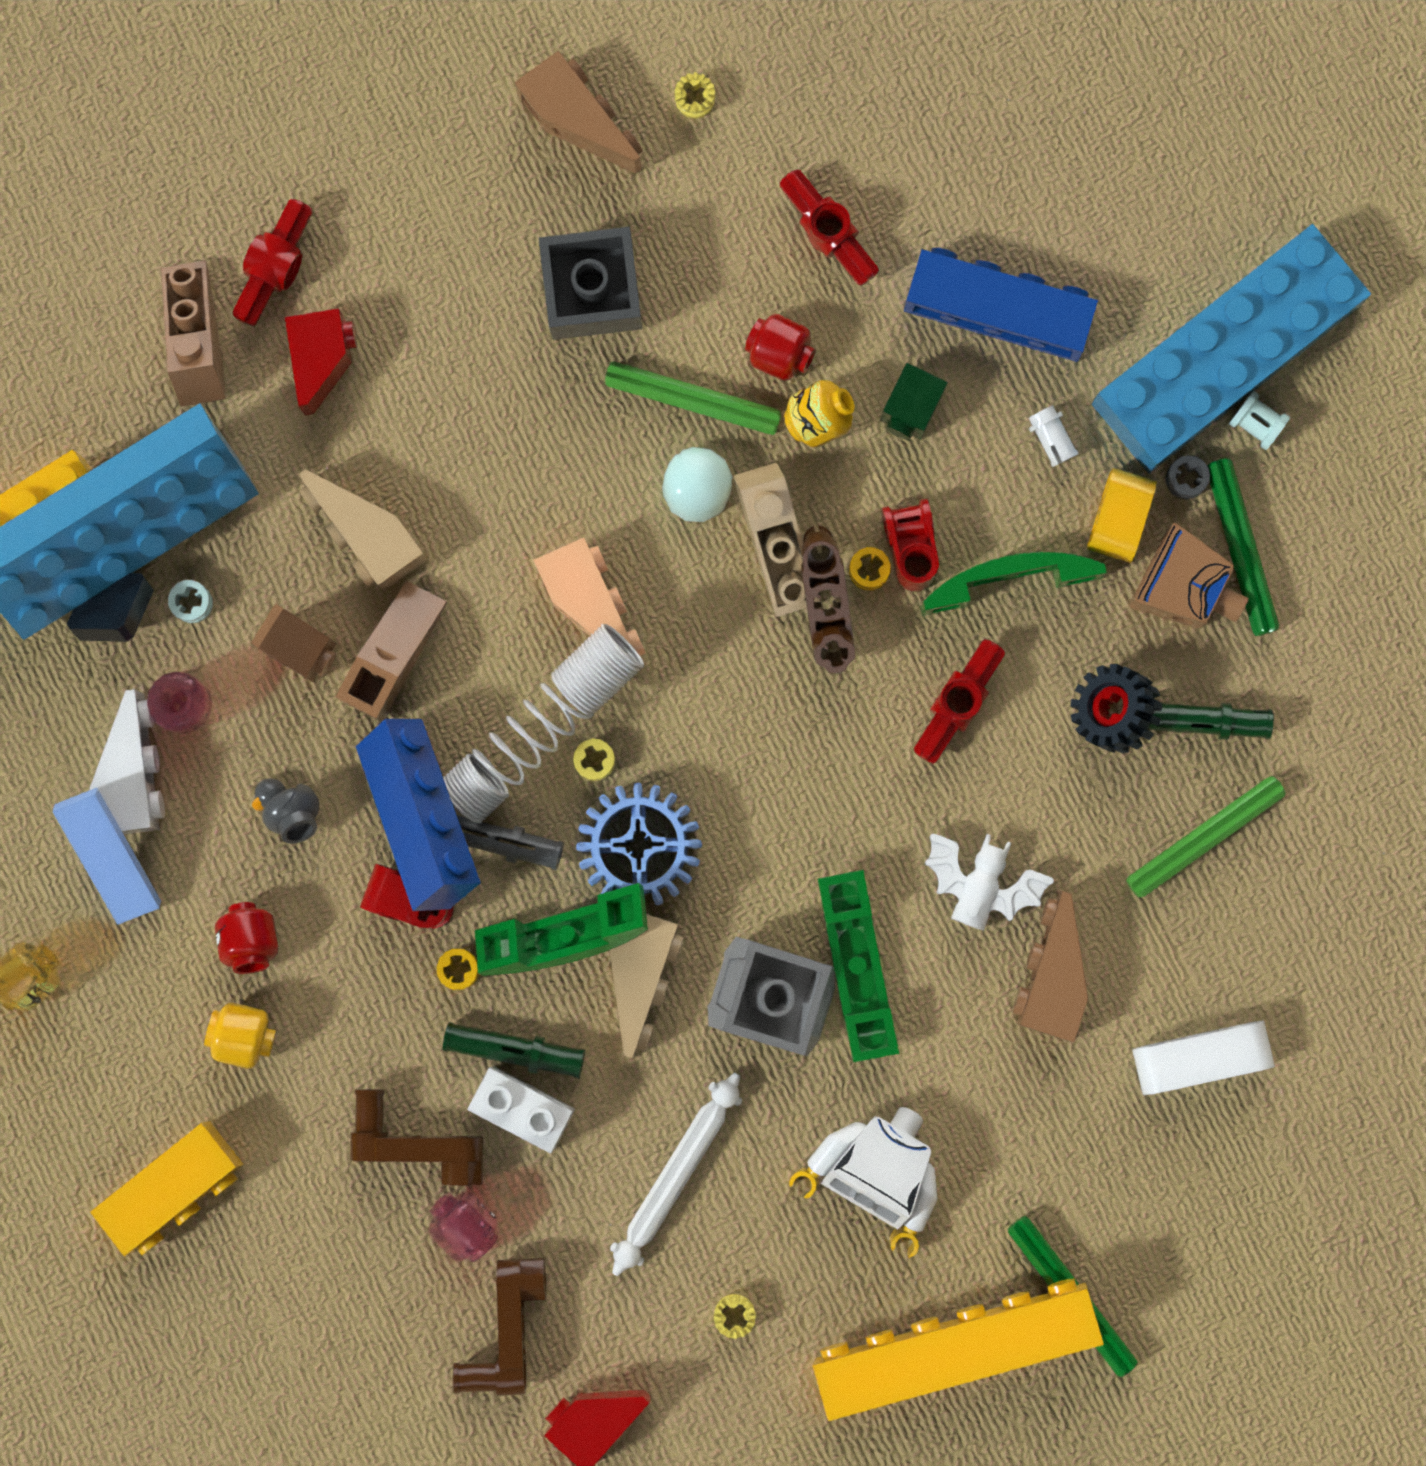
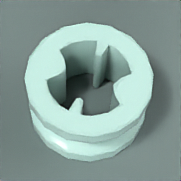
(197, 613)

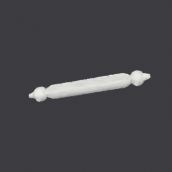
(676, 1174)

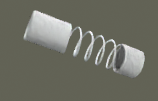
(585, 680)

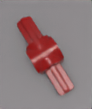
(814, 210)
(272, 262)
(973, 682)

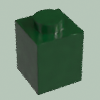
(912, 402)

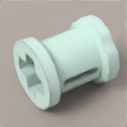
(1266, 414)

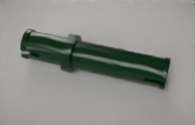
(1215, 720)
(514, 1050)

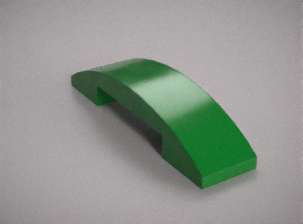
(1066, 569)
(563, 937)
(857, 966)

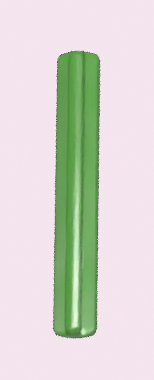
(693, 397)
(1205, 836)

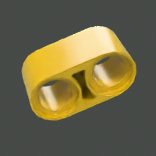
(1121, 515)

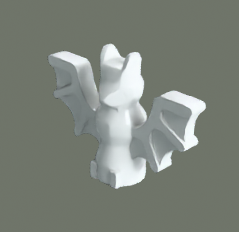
(980, 889)

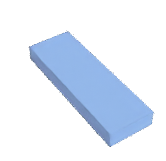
(106, 856)

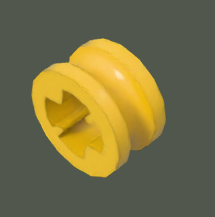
(856, 565)
(446, 961)

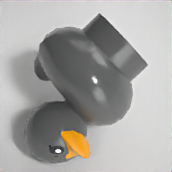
(287, 811)

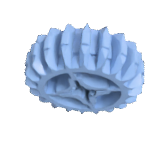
(637, 805)

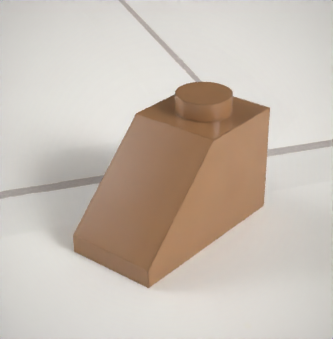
(295, 644)

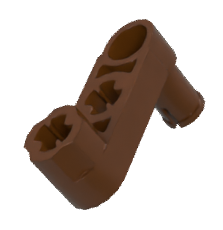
(822, 573)
(459, 1155)
(516, 1282)

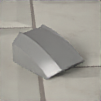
(771, 996)

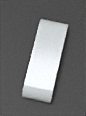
(1203, 1057)

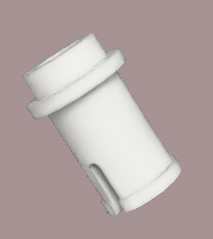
(1052, 435)

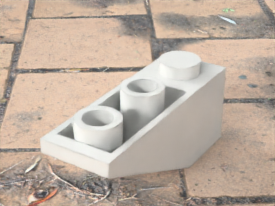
(128, 768)

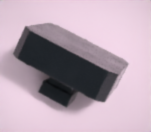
(113, 611)

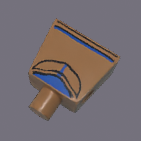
(1187, 582)

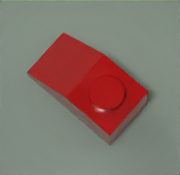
(319, 354)
(593, 1423)

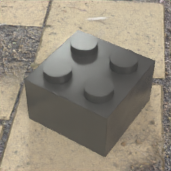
(590, 283)

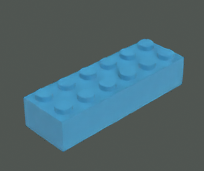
(1230, 348)
(117, 519)

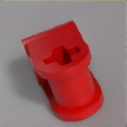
(909, 536)
(388, 898)

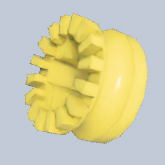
(694, 82)
(599, 746)
(736, 1330)

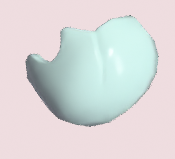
(697, 484)

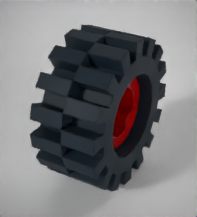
(1136, 716)

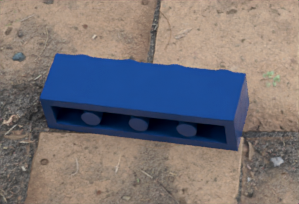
(1001, 304)
(417, 814)

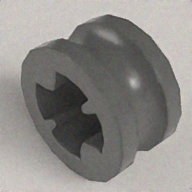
(1191, 464)

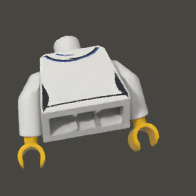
(879, 1171)

